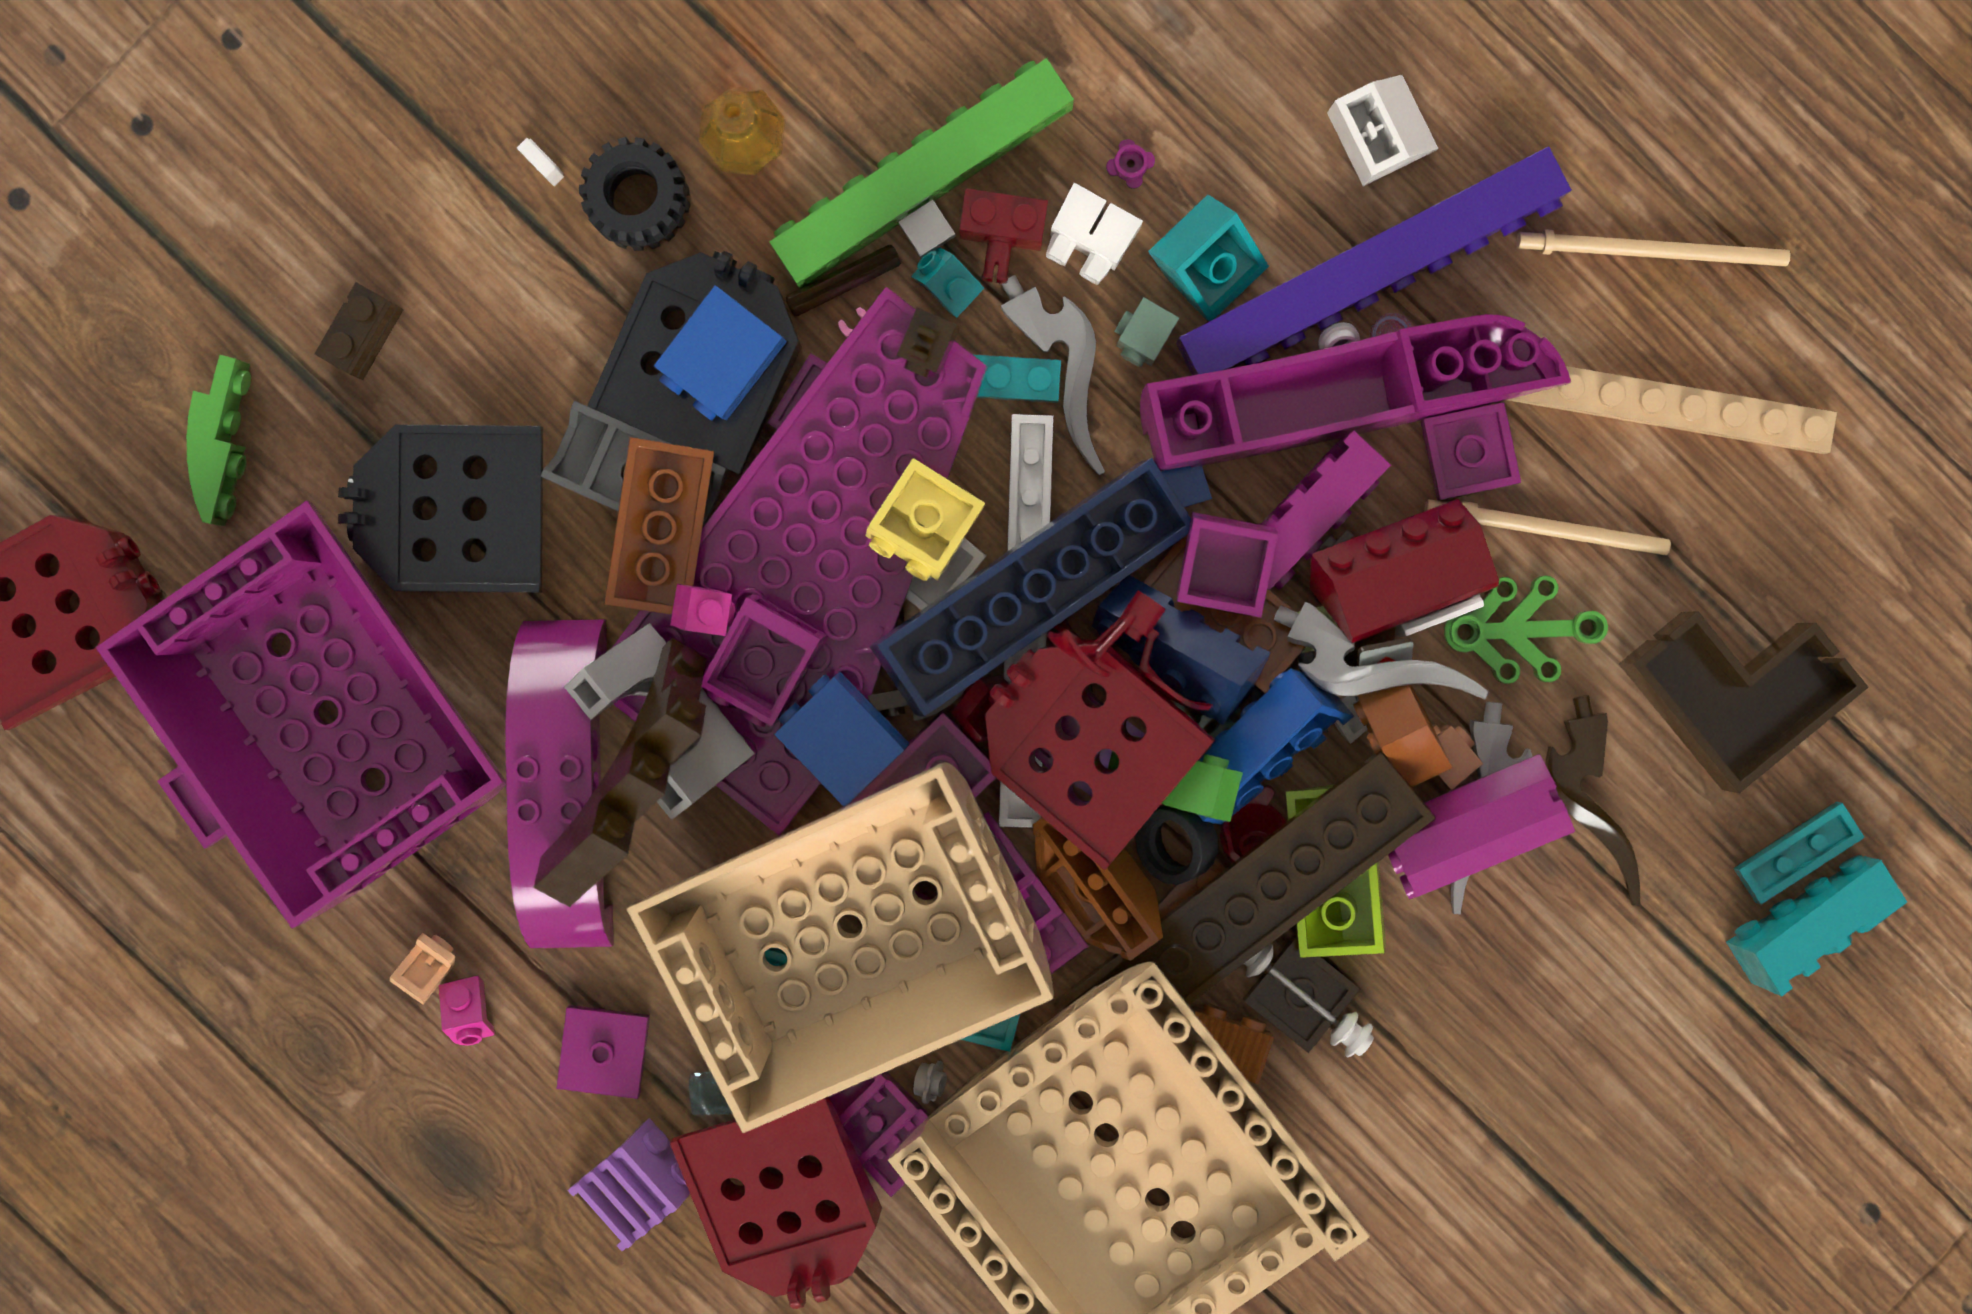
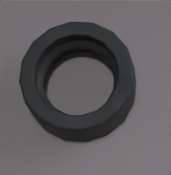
(1158, 861)

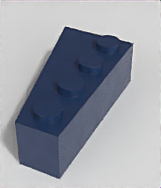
(1187, 652)

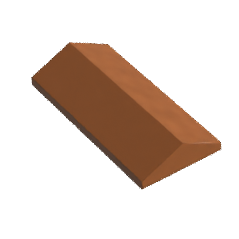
(658, 524)

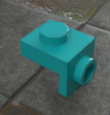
(947, 280)

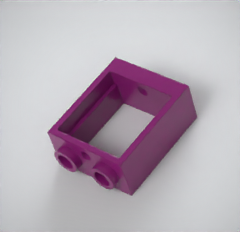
(782, 623)

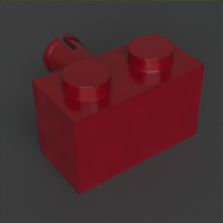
(1002, 224)

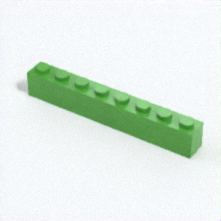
(923, 172)

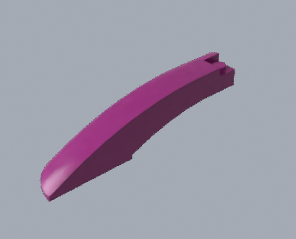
(1346, 389)

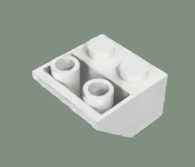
(1381, 128)

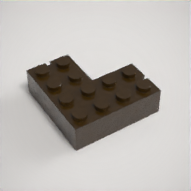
(1735, 714)

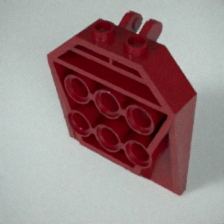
(112, 593)
(1029, 717)
(787, 1251)

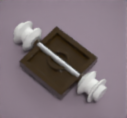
(1306, 999)

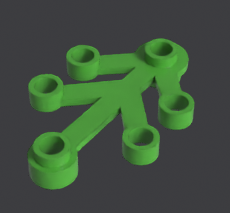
(1516, 630)

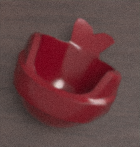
(1250, 825)

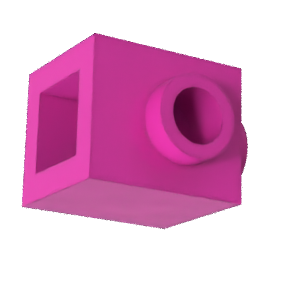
(702, 610)

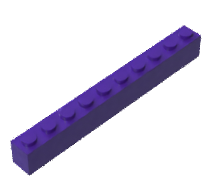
(1376, 265)

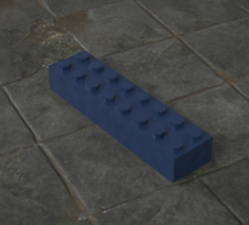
(1032, 587)

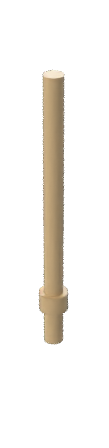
(1563, 529)

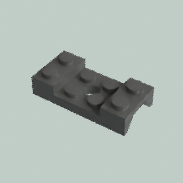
(595, 455)

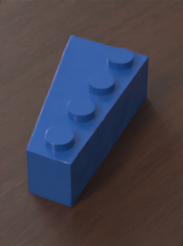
(1274, 730)

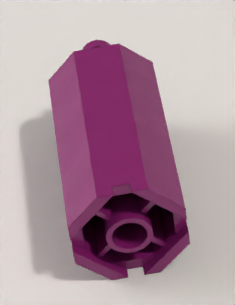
(1483, 827)

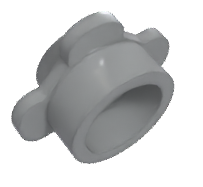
(930, 1081)

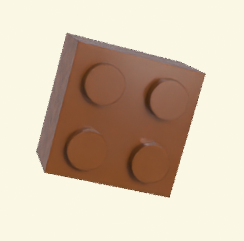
(1402, 732)

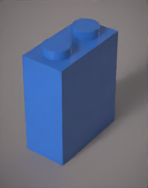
(719, 355)
(840, 737)

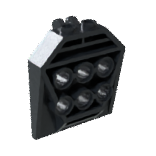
(647, 404)
(391, 490)

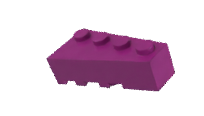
(1322, 502)

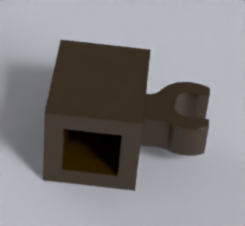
(927, 343)

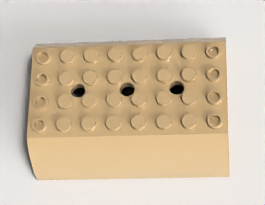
(846, 999)

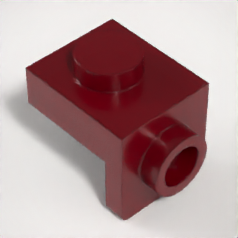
(972, 708)

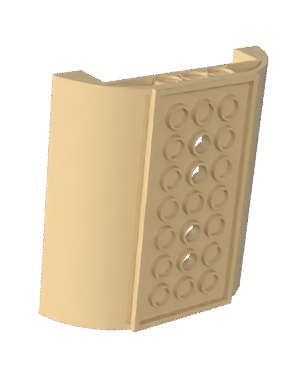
(1067, 1218)

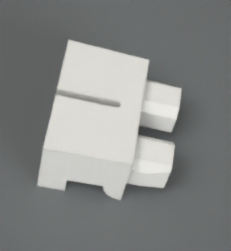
(1073, 229)

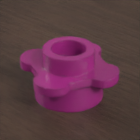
(1141, 159)

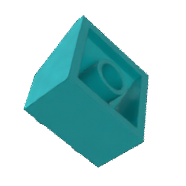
(1209, 257)

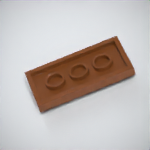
(1252, 630)

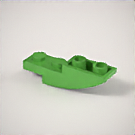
(211, 458)

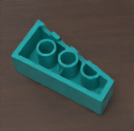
(1815, 923)

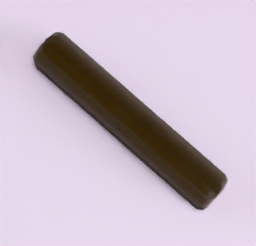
(843, 280)

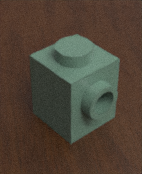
(1144, 332)

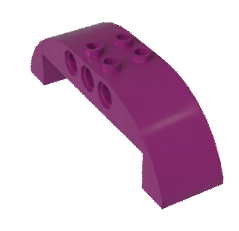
(551, 775)

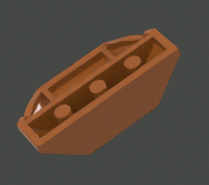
(1106, 907)

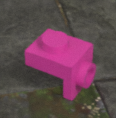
(464, 1011)

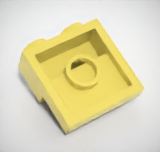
(923, 521)

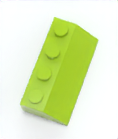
(1351, 918)

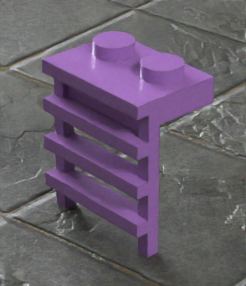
(647, 1172)

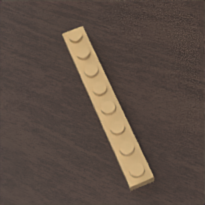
(1690, 410)

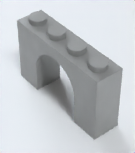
(630, 671)

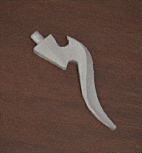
(1077, 333)
(1334, 676)
(1491, 748)

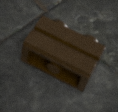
(359, 331)

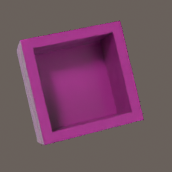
(1227, 564)

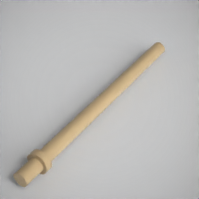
(1549, 241)

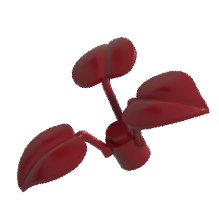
(1135, 621)

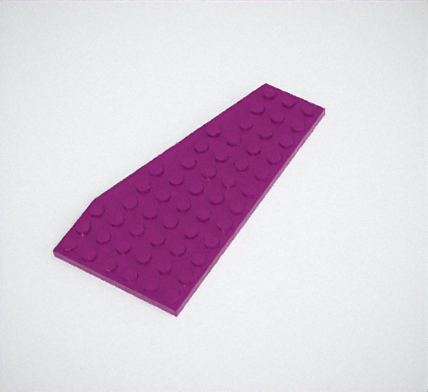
(801, 542)

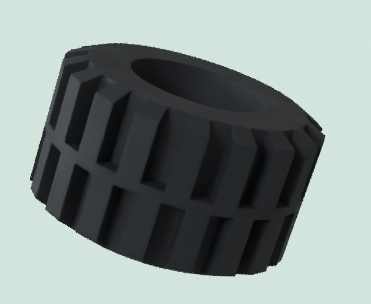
(615, 166)

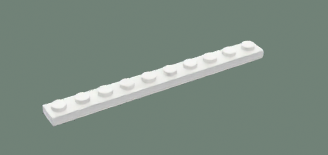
(1027, 514)

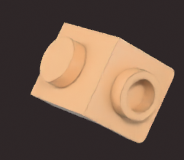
(424, 967)

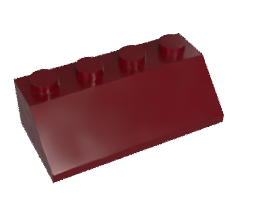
(1403, 570)

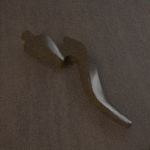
(1587, 758)

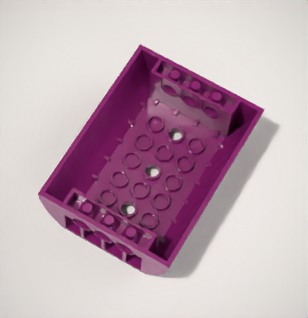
(252, 727)

